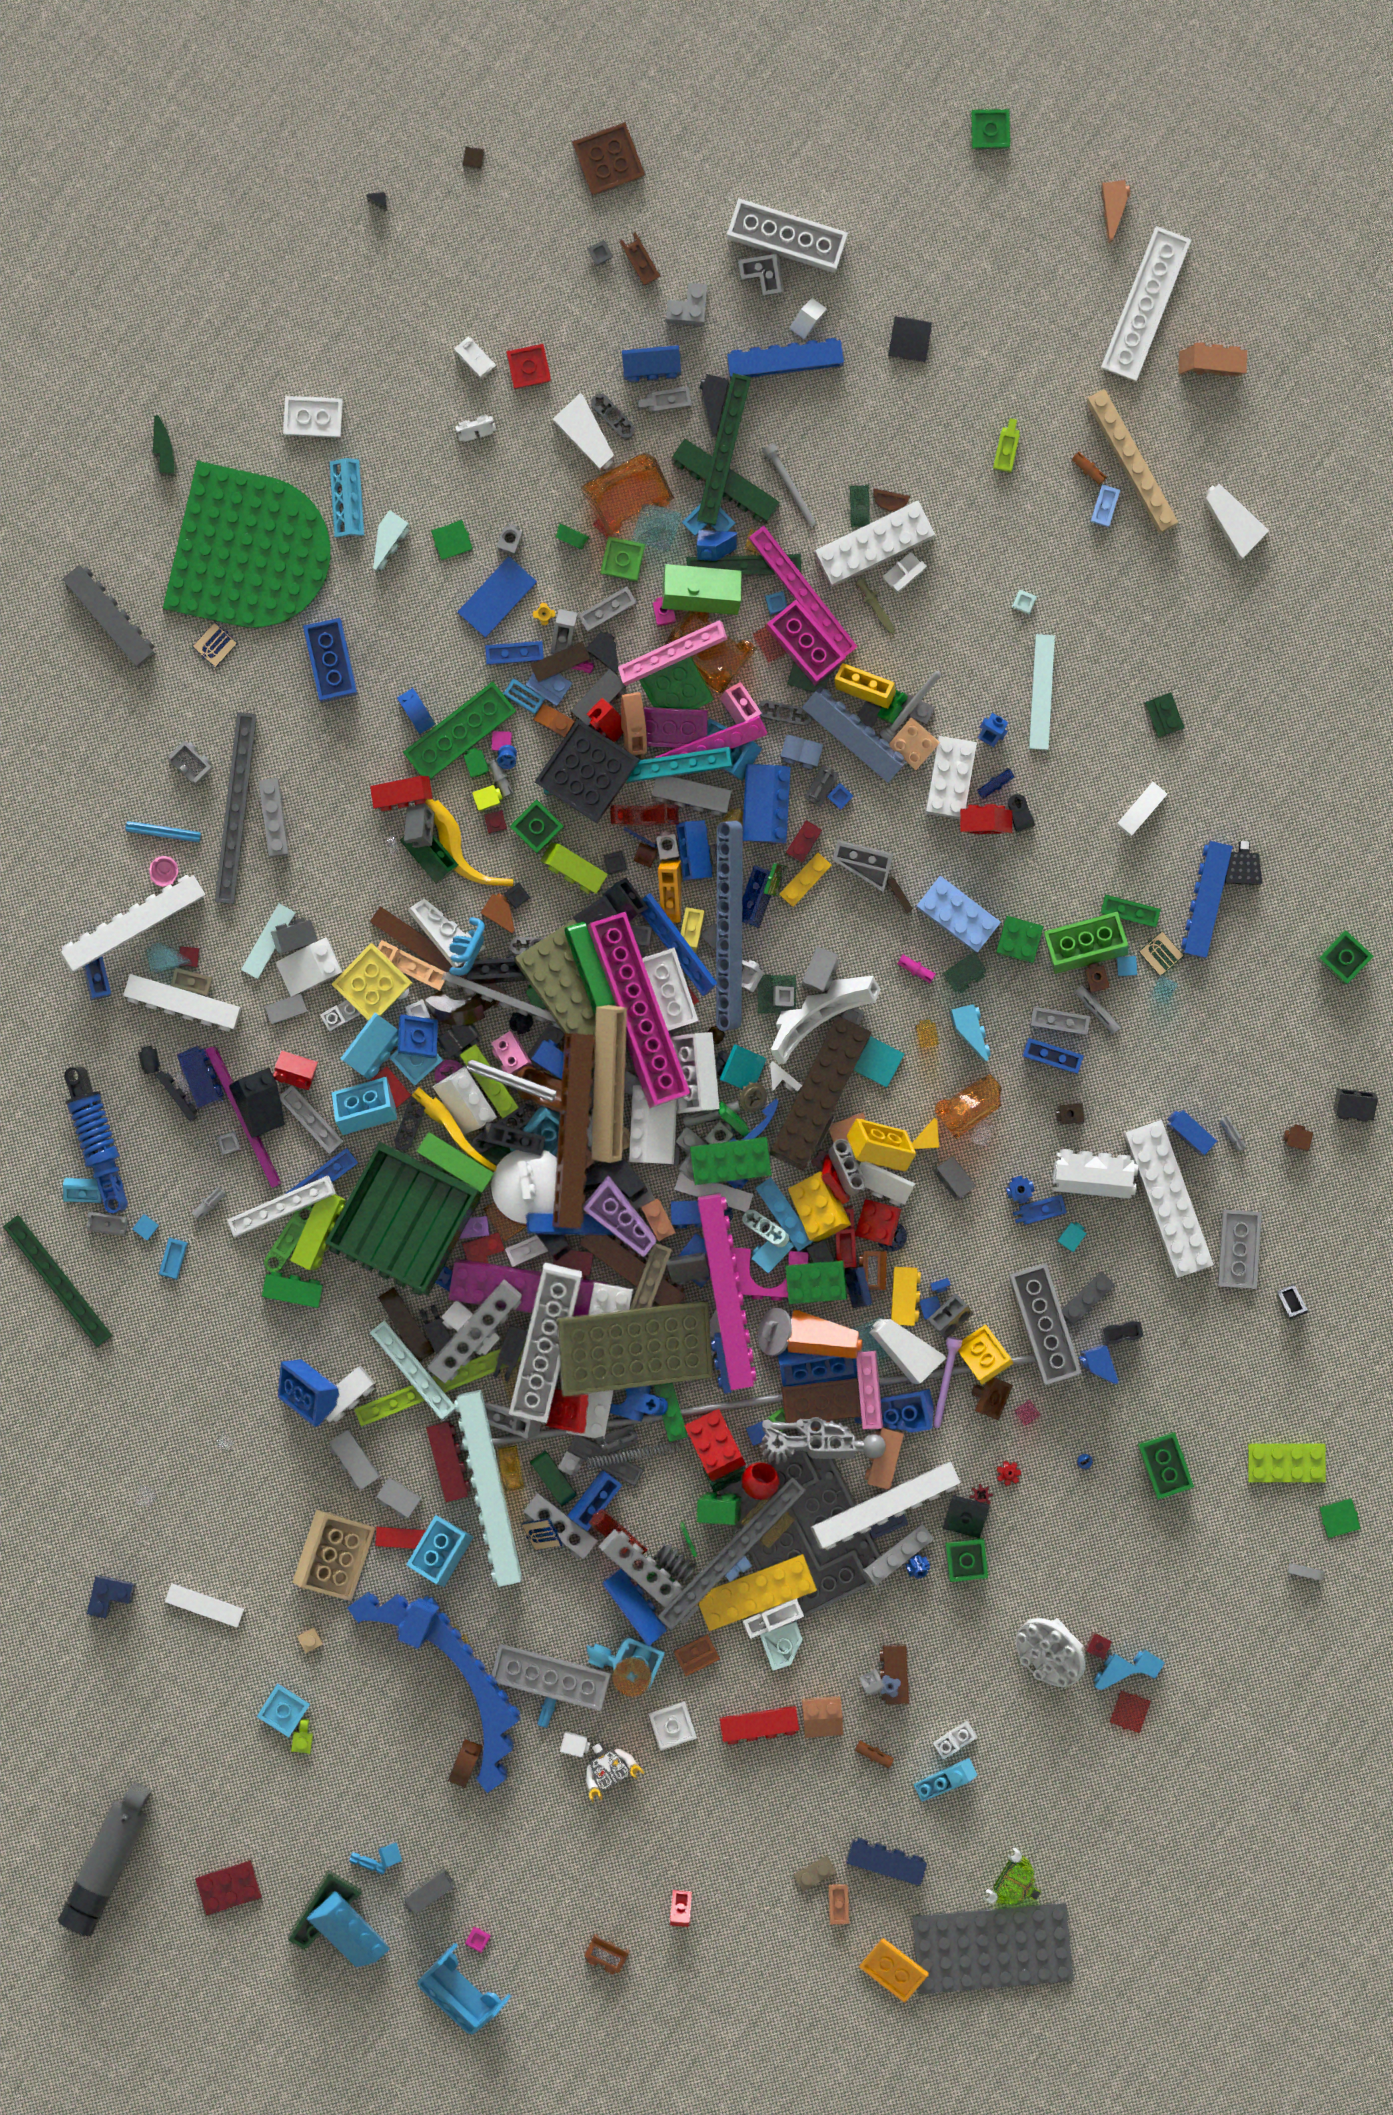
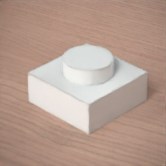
(418, 1009)

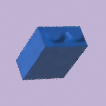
(1191, 1132)

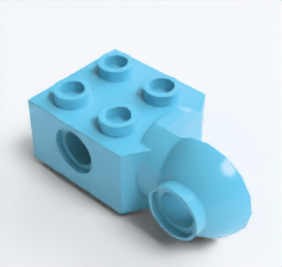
(628, 1648)

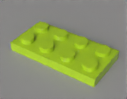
(1286, 1462)

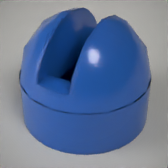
(1083, 1457)

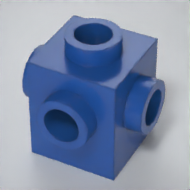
(993, 729)
(1014, 1194)

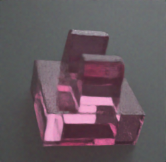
(1027, 1412)

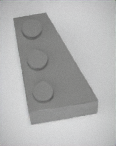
(864, 861)

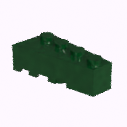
(303, 1931)

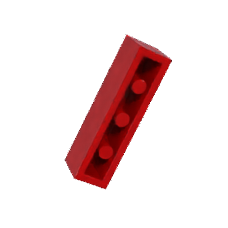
(759, 1723)

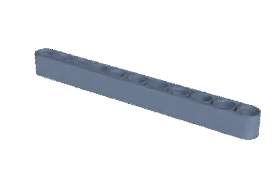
(729, 926)

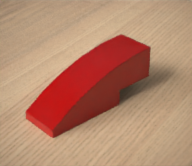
(846, 1241)

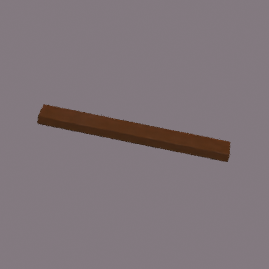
(418, 943)

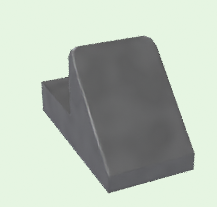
(921, 712)

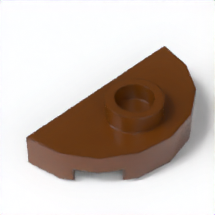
(889, 500)

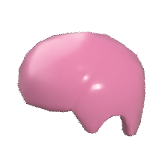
(163, 871)

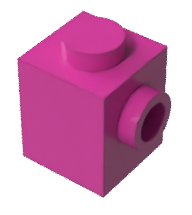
(663, 616)

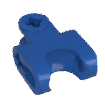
(639, 1402)

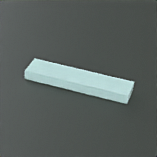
(265, 945)

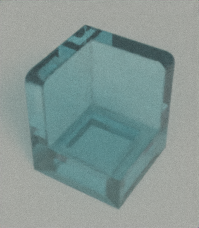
(1163, 989)

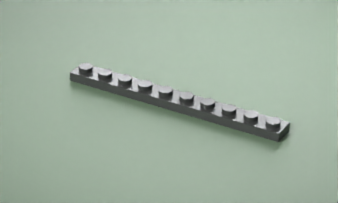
(235, 808)
(732, 1554)

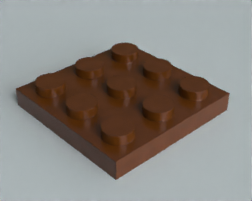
(608, 159)

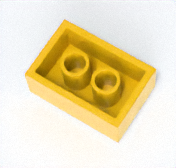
(881, 1145)
(818, 1208)

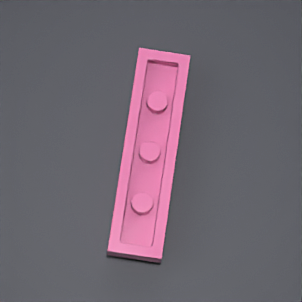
(869, 1390)

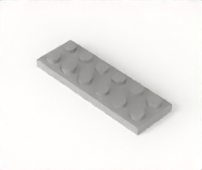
(551, 1677)

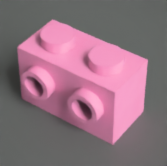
(740, 703)
(511, 1053)

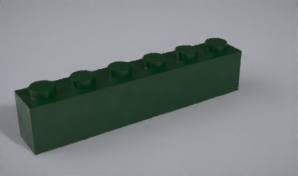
(737, 488)

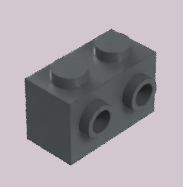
(294, 935)

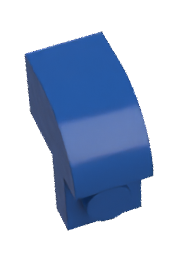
(416, 711)

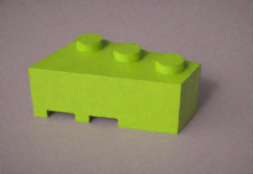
(573, 868)

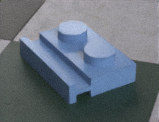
(551, 689)

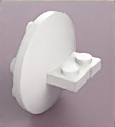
(524, 1184)
(1051, 1650)

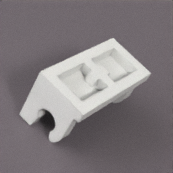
(474, 358)

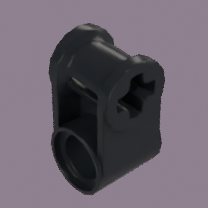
(1021, 817)

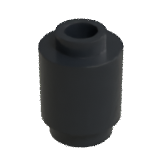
(149, 1059)

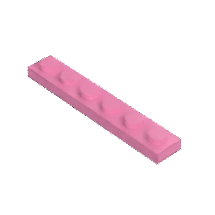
(672, 653)

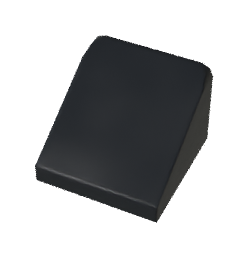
(378, 199)

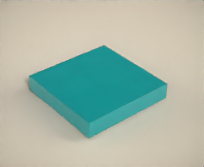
(878, 1061)
(742, 1067)

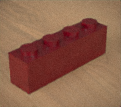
(447, 1461)

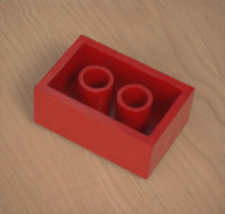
(715, 1445)

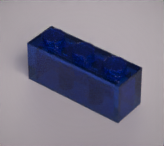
(754, 899)

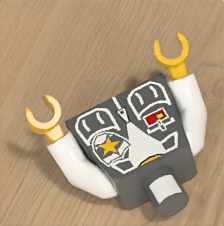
(608, 1769)

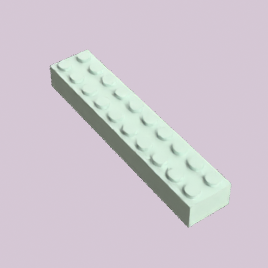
(489, 1488)

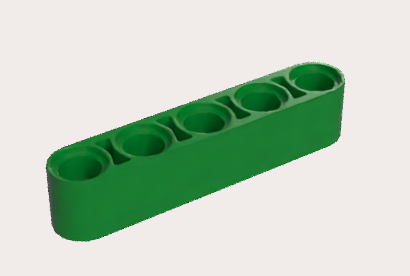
(589, 965)

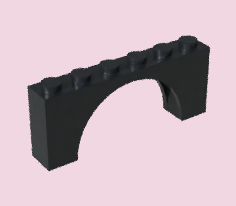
(625, 1180)

